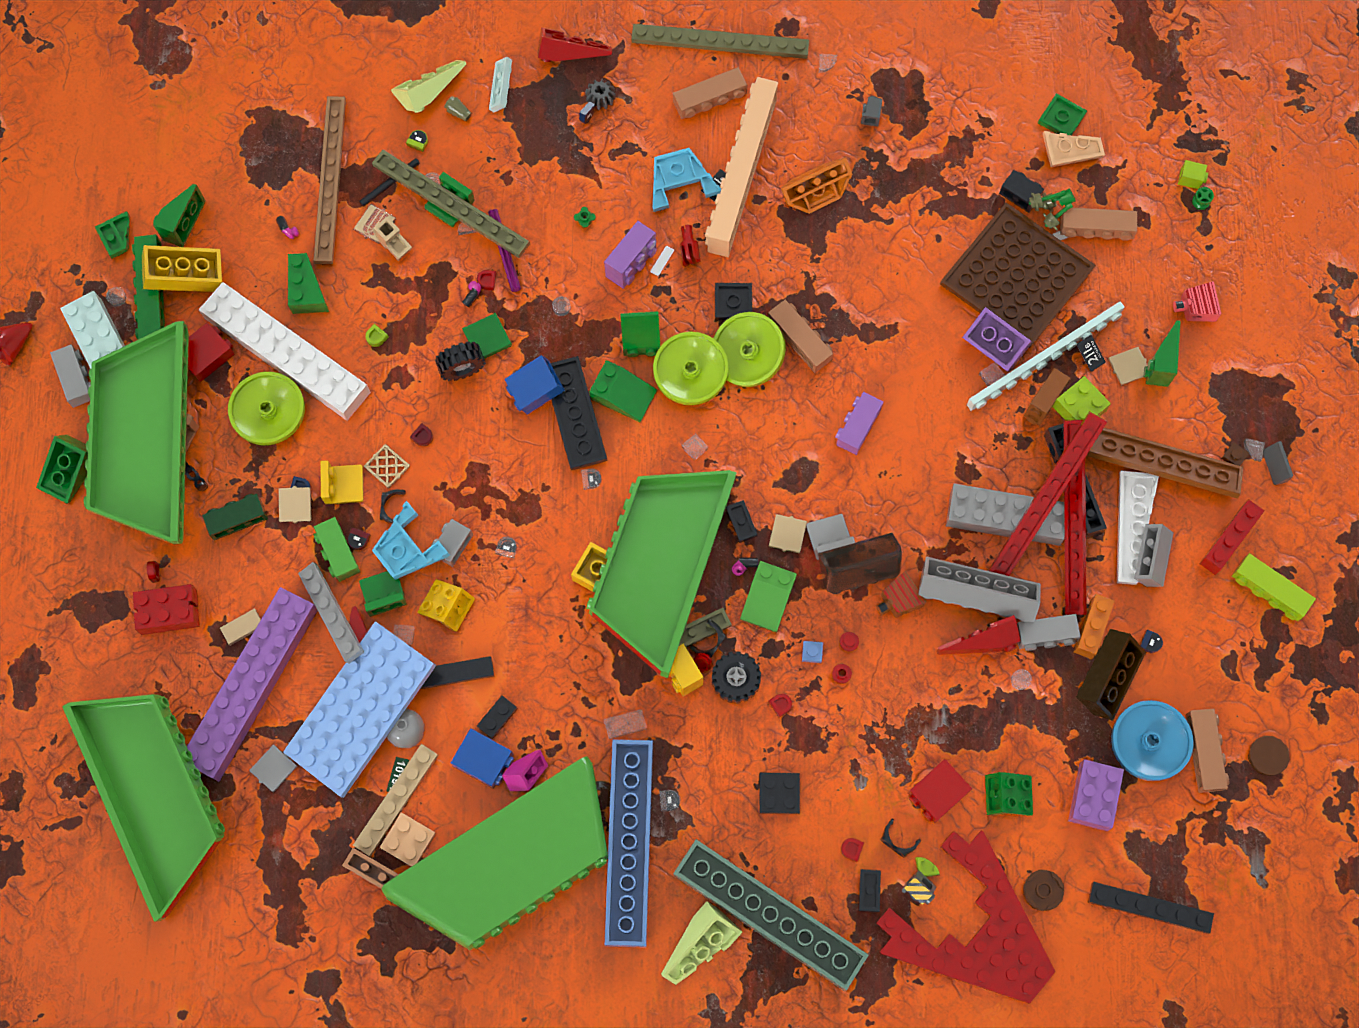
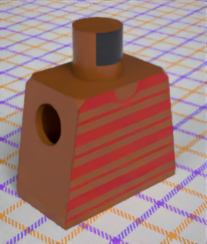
(901, 597)

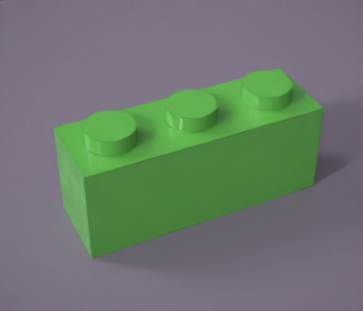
(336, 549)

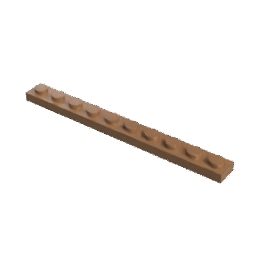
(329, 180)

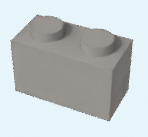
(454, 539)

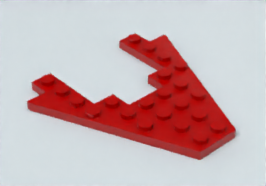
(1002, 954)

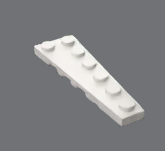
(1134, 511)

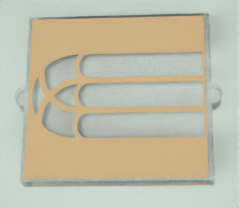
(370, 219)

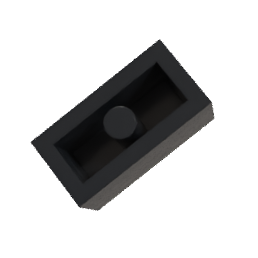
(1019, 188)

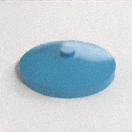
(1152, 740)

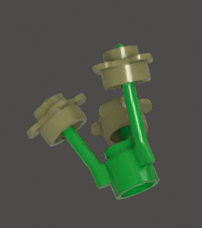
(1049, 202)

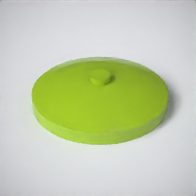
(752, 347)
(690, 368)
(266, 408)

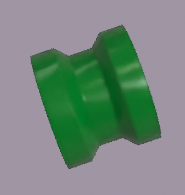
(1203, 193)

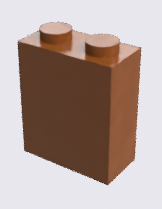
(1046, 397)

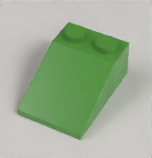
(768, 596)

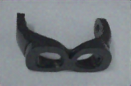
(201, 486)
(385, 496)
(721, 636)
(887, 841)

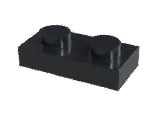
(741, 521)
(497, 717)
(869, 890)

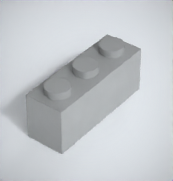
(72, 374)
(1154, 555)
(1048, 632)

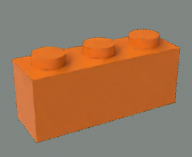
(1094, 626)

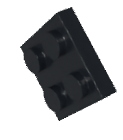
(732, 299)
(779, 793)

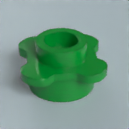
(584, 222)

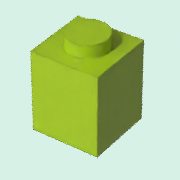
(1193, 174)

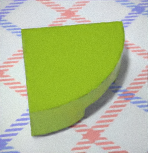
(926, 867)

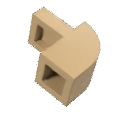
(390, 238)

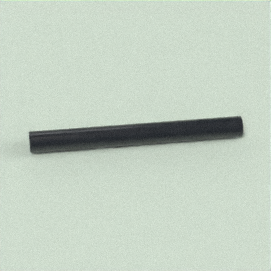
(385, 185)

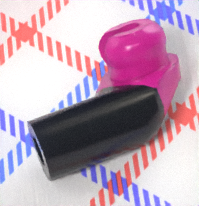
(283, 226)
(472, 295)
(742, 564)

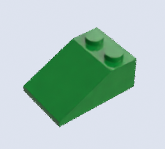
(179, 216)
(640, 333)
(1164, 364)
(622, 391)
(64, 468)

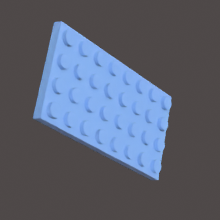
(359, 709)

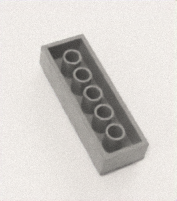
(999, 513)
(980, 589)

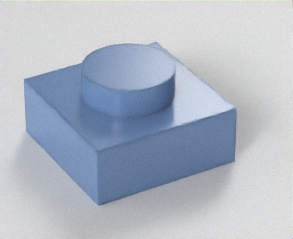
(812, 651)

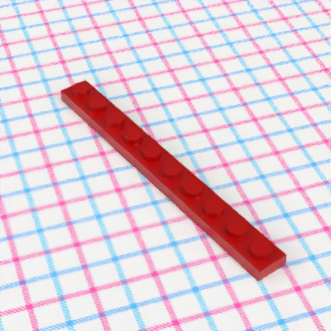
(1048, 494)
(1075, 533)

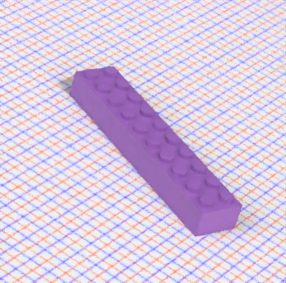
(250, 683)

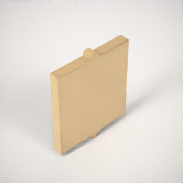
(1128, 365)
(294, 504)
(787, 533)

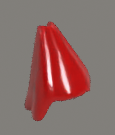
(12, 339)

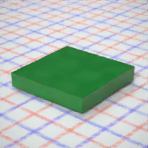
(1062, 116)
(488, 334)

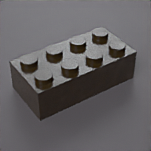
(1111, 674)

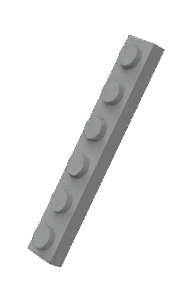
(331, 613)

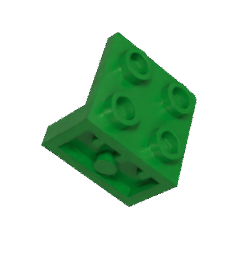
(456, 188)
(382, 593)
(1008, 794)

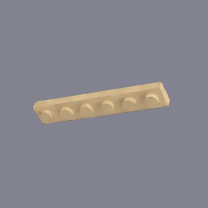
(395, 800)

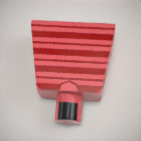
(1199, 303)

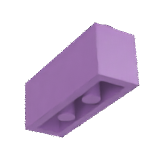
(858, 423)

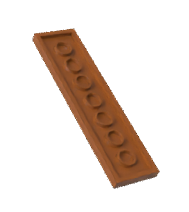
(1168, 462)

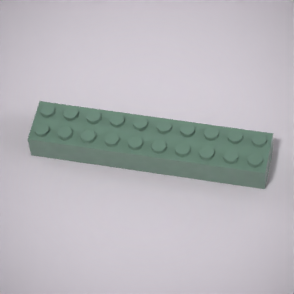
(770, 915)

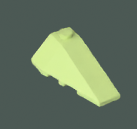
(421, 92)
(705, 935)

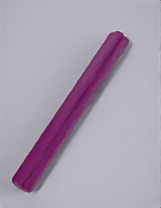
(507, 259)

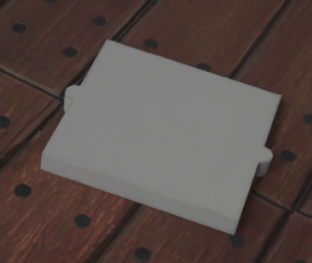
(273, 768)

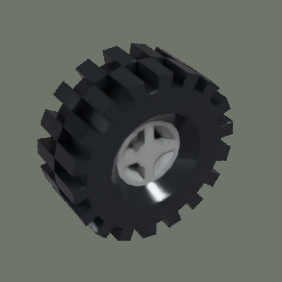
(460, 361)
(736, 667)

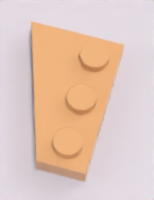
(1069, 149)

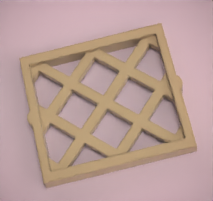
(397, 475)

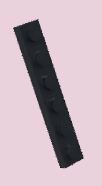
(1151, 907)

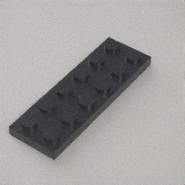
(577, 417)

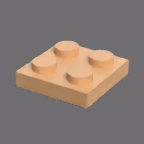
(407, 840)

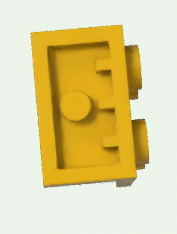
(341, 483)
(446, 604)

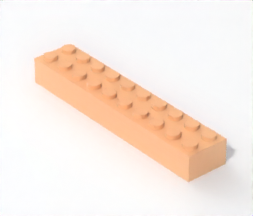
(741, 167)

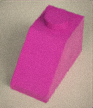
(525, 771)

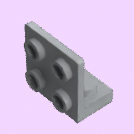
(828, 534)

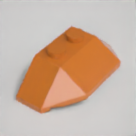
(818, 186)

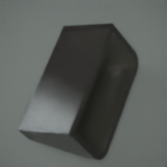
(861, 563)

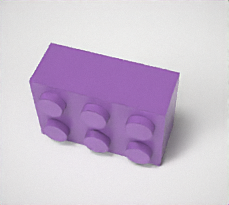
(630, 255)
(997, 339)
(1096, 795)

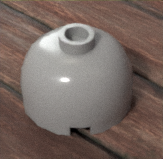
(407, 730)

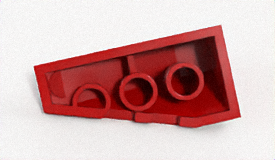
(557, 47)
(997, 638)

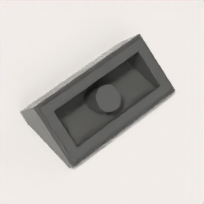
(1277, 463)

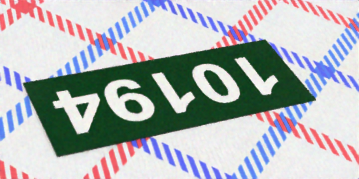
(399, 766)

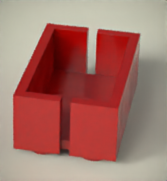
(166, 609)

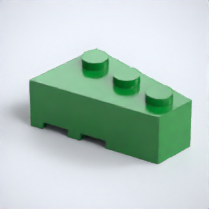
(303, 286)

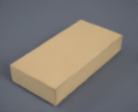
(241, 627)

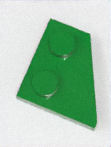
(115, 234)

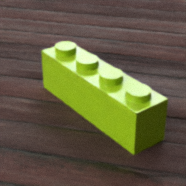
(1273, 587)

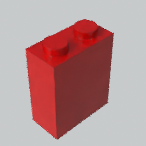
(207, 351)
(939, 791)

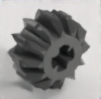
(606, 91)

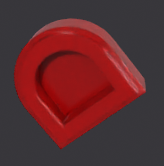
(487, 279)
(153, 571)
(781, 704)
(852, 848)

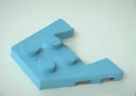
(678, 170)
(399, 551)

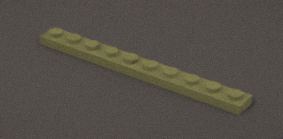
(720, 41)
(451, 203)

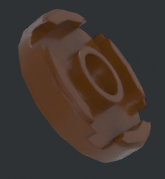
(1268, 755)
(1043, 890)

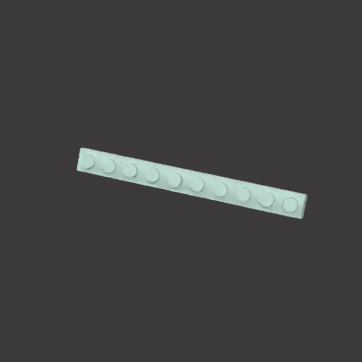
(1040, 360)

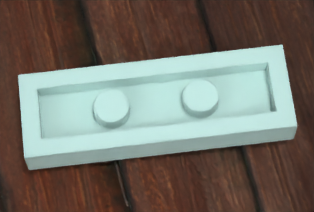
(500, 84)

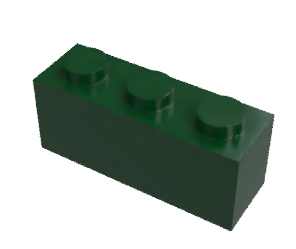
(235, 516)

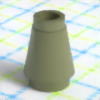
(457, 108)

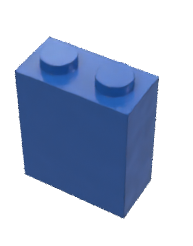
(534, 385)
(482, 758)

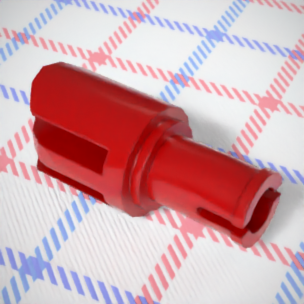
(689, 247)

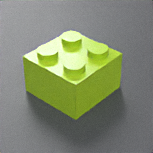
(1079, 400)

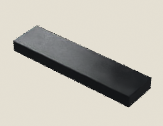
(460, 672)

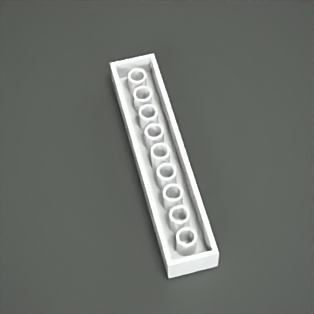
(285, 351)

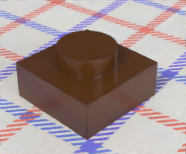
(1235, 454)

